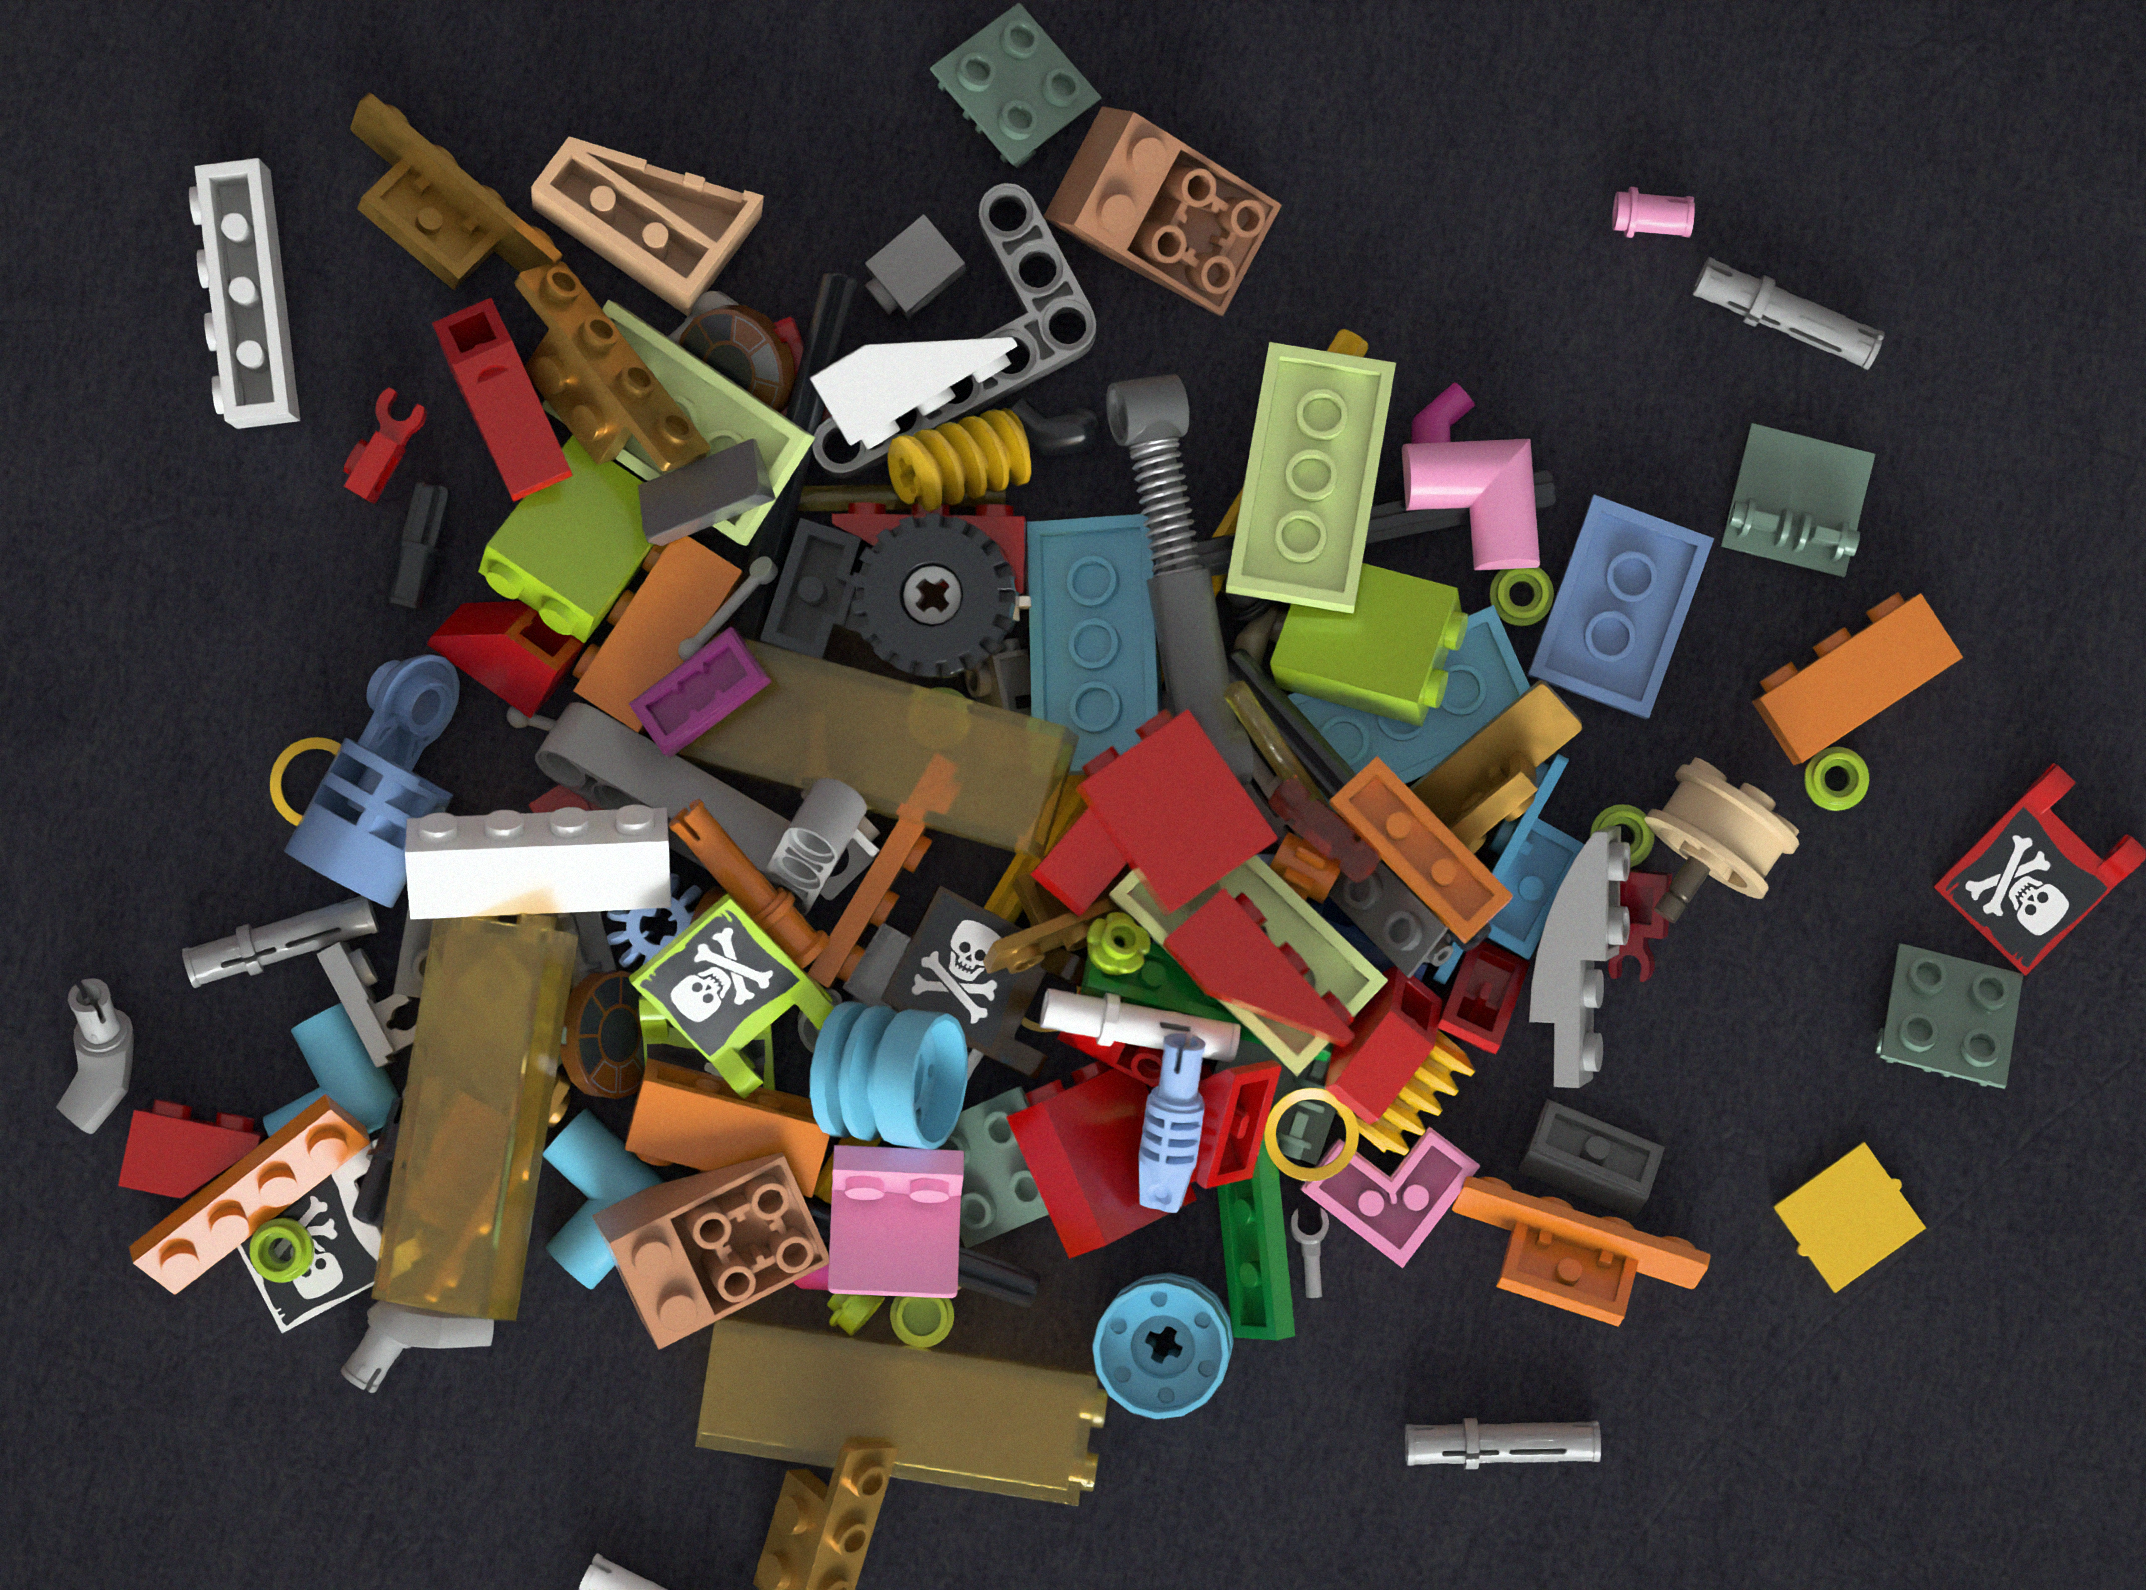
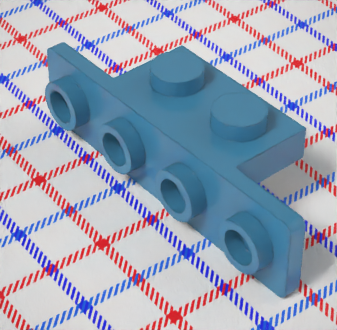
(1531, 867)

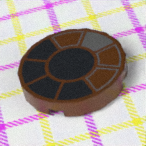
(745, 350)
(604, 1036)

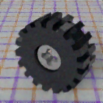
(979, 596)

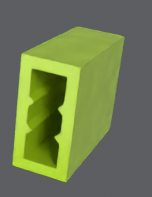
(571, 545)
(1382, 655)

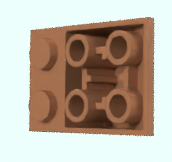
(1162, 209)
(711, 1244)

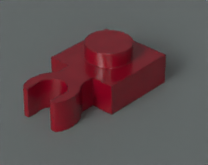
(1641, 895)

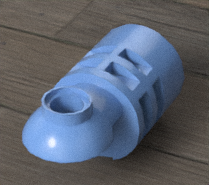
(362, 805)

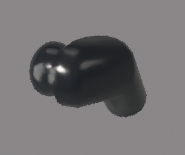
(1060, 433)

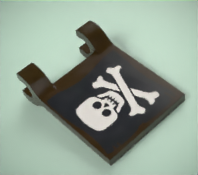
(947, 975)

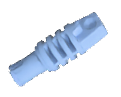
(1172, 1126)

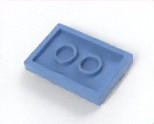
(1620, 607)

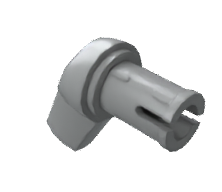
(103, 1056)
(407, 1326)

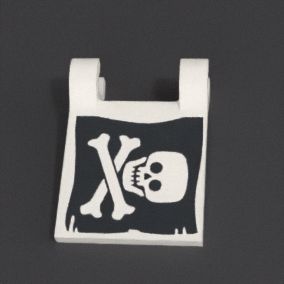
(343, 1248)

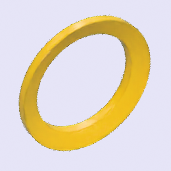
(280, 765)
(1319, 1173)

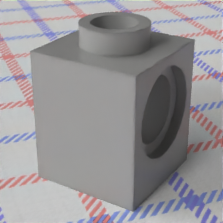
(913, 269)

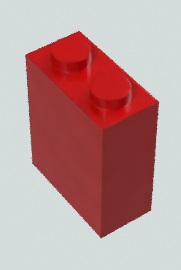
(1174, 809)
(1086, 1155)

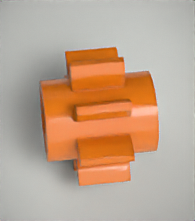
(1304, 868)

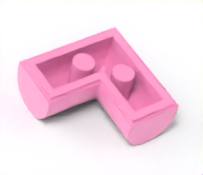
(1492, 482)
(1396, 1209)

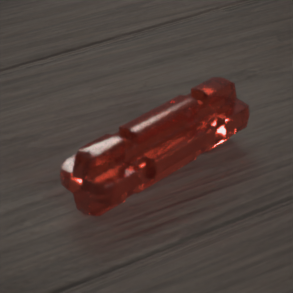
(1324, 830)

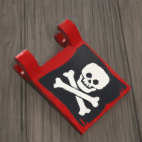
(2034, 875)

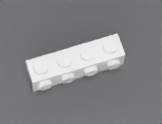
(246, 294)
(538, 862)

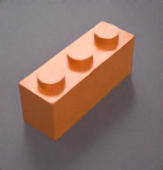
(672, 604)
(1855, 676)
(709, 1126)

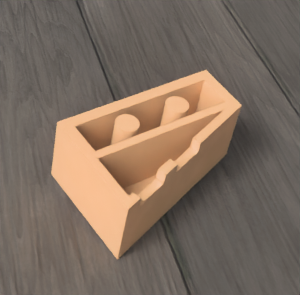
(646, 220)

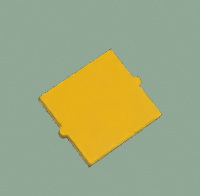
(1849, 1217)

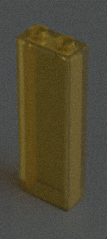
(900, 747)
(475, 1115)
(946, 1411)

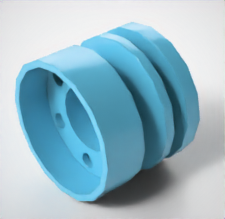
(889, 1075)
(1126, 1354)

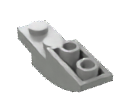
(1580, 929)

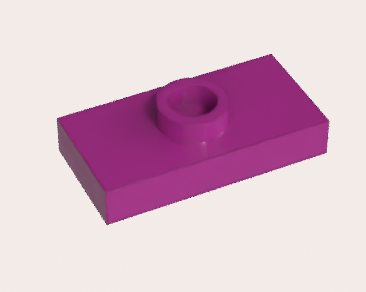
(700, 692)

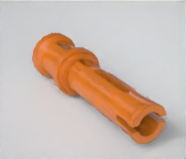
(744, 882)

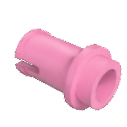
(1652, 213)

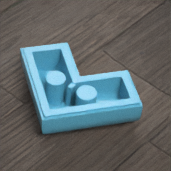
(341, 1070)
(605, 1174)

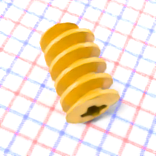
(960, 459)
(1416, 1096)

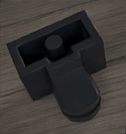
(815, 592)

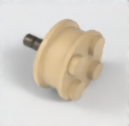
(1719, 835)

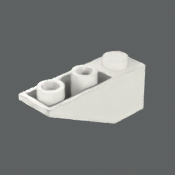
(887, 380)

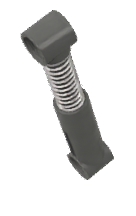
(1149, 419)

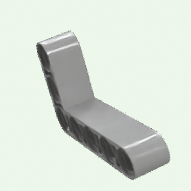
(1030, 330)
(623, 768)

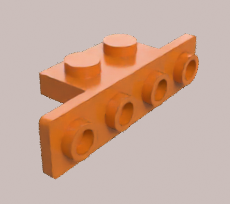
(1574, 1256)

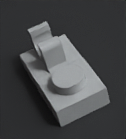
(352, 980)

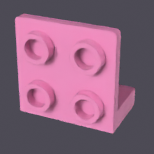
(895, 1221)

